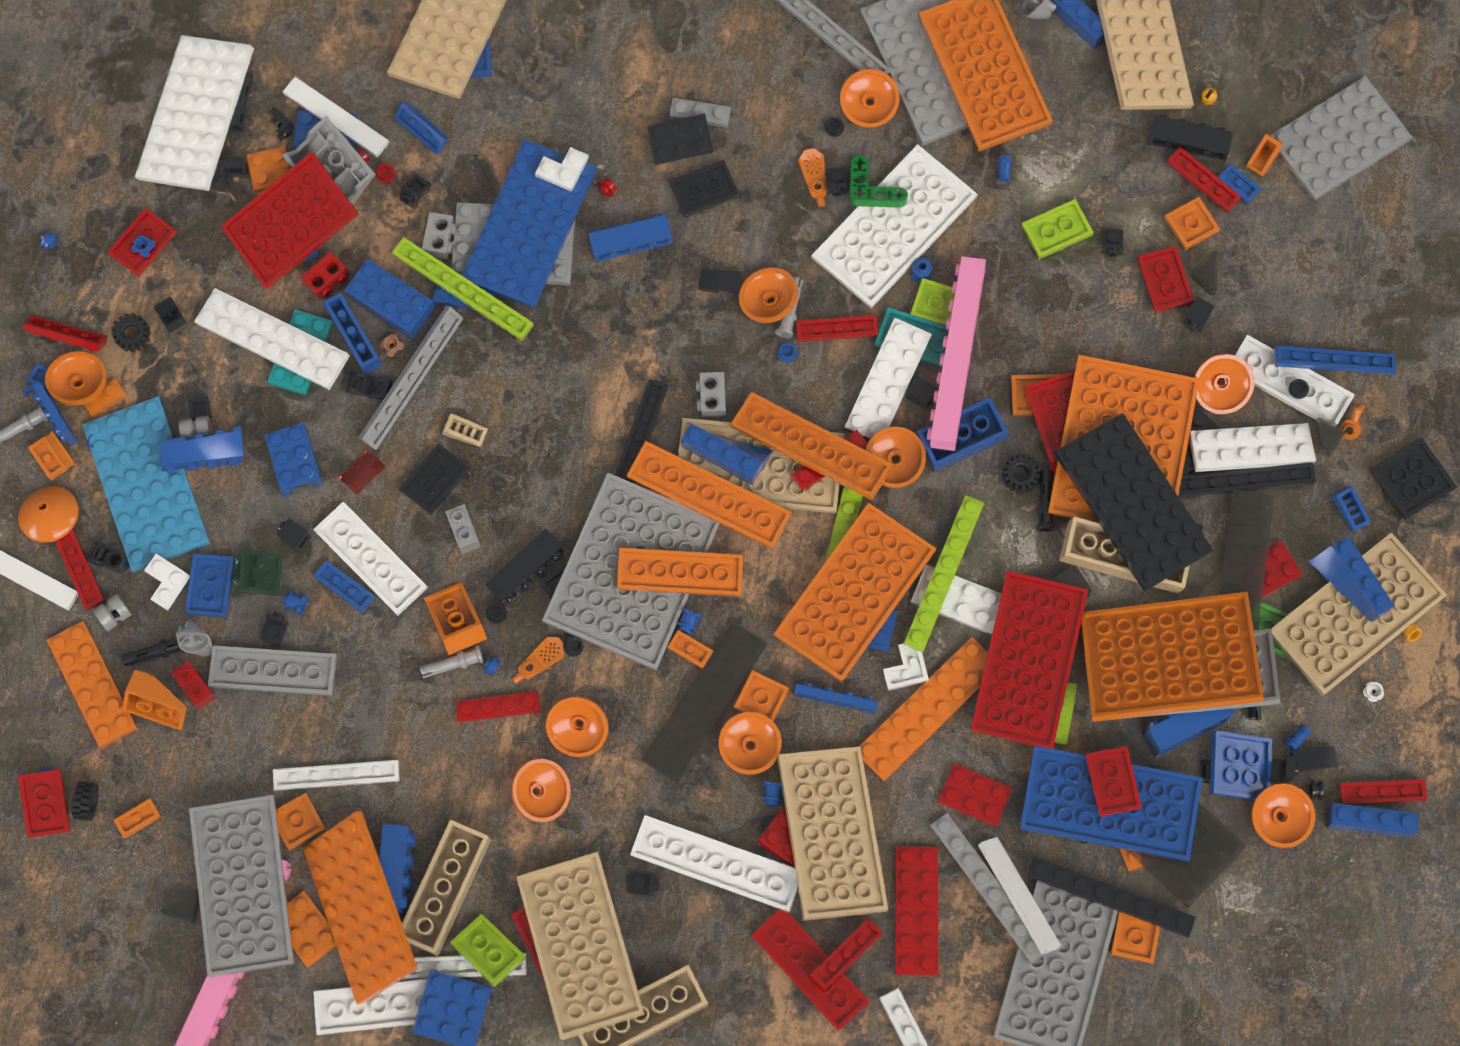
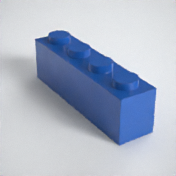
(1080, 20)
(630, 238)
(352, 333)
(1372, 820)

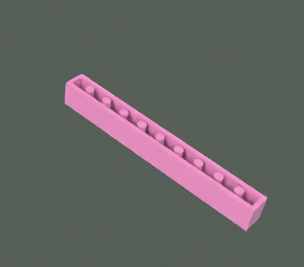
(957, 354)
(212, 1003)

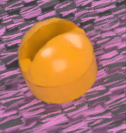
(1212, 98)
(1412, 632)

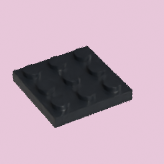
(1413, 478)

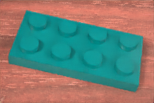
(313, 325)
(935, 346)

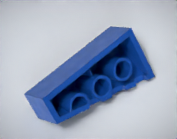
(202, 451)
(730, 455)
(1353, 578)

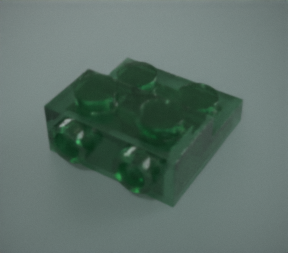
(257, 573)

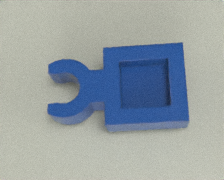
(36, 375)

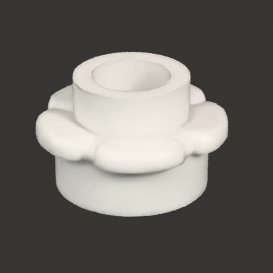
(1378, 691)

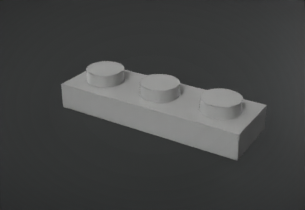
(715, 114)

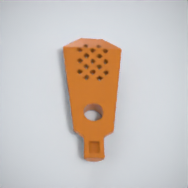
(814, 178)
(538, 661)

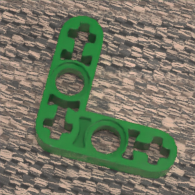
(867, 192)

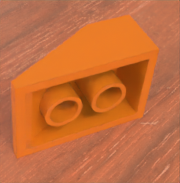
(455, 618)
(152, 700)

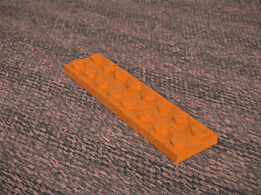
(811, 446)
(709, 495)
(925, 711)

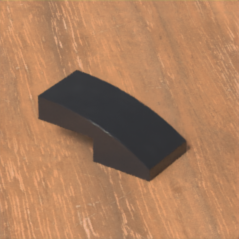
(720, 280)
(368, 386)
(1315, 758)

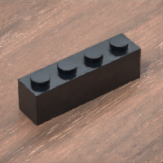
(1192, 137)
(525, 567)

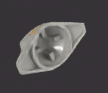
(1035, 9)
(194, 638)

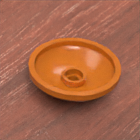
(869, 85)
(764, 287)
(72, 370)
(1234, 390)
(904, 444)
(54, 520)
(750, 728)
(572, 737)
(551, 788)
(1296, 812)

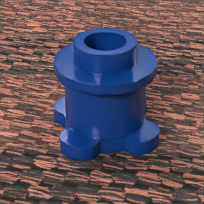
(917, 273)
(295, 602)
(688, 621)
(772, 793)

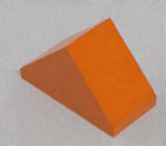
(1265, 155)

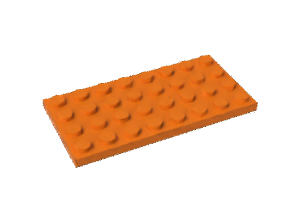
(985, 70)
(855, 592)
(359, 908)

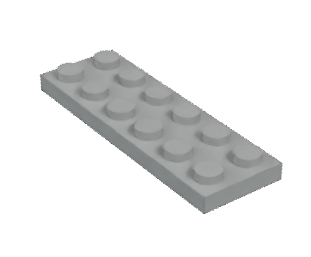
(272, 670)

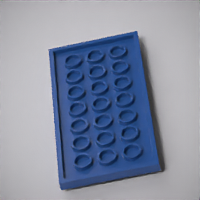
(526, 228)
(1064, 805)

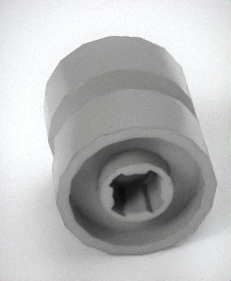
(189, 428)
(104, 613)

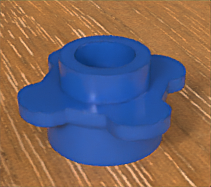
(142, 240)

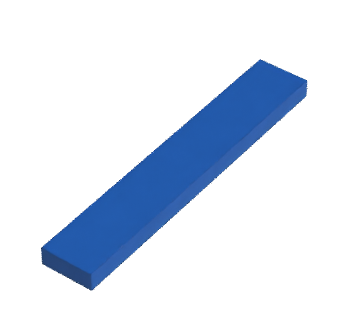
(1334, 360)

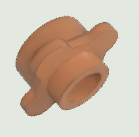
(391, 339)

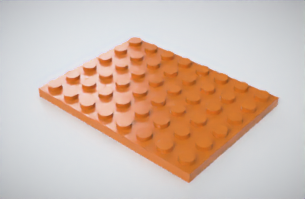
(1155, 405)
(1171, 657)

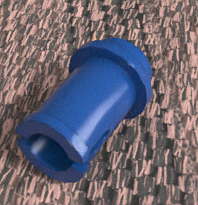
(1004, 168)
(1295, 741)

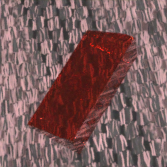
(362, 472)

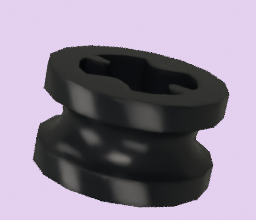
(1316, 790)

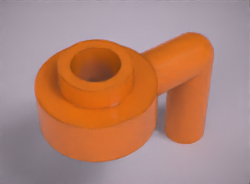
(1353, 422)

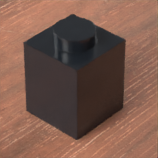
(1198, 314)
(921, 392)
(293, 534)

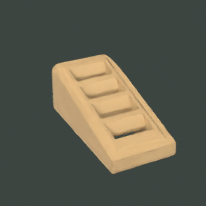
(462, 437)

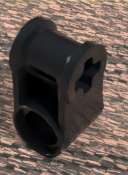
(105, 556)

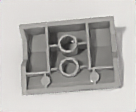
(337, 156)

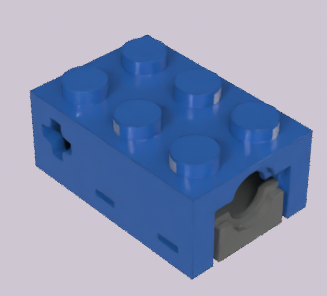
(294, 459)

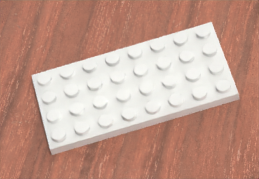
(194, 112)
(883, 242)

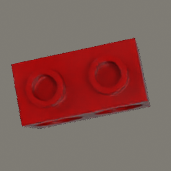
(320, 272)
(193, 685)

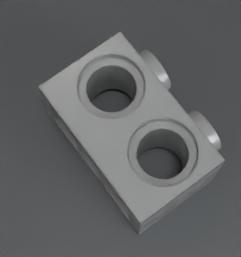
(434, 235)
(714, 394)
(463, 529)

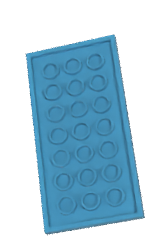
(149, 506)

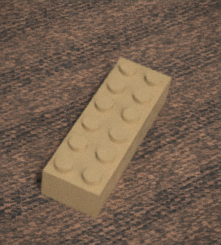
(1090, 548)
(444, 887)
(663, 1005)

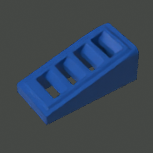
(1341, 505)

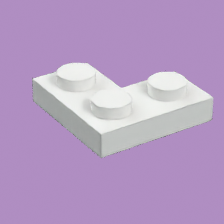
(564, 174)
(171, 580)
(910, 673)

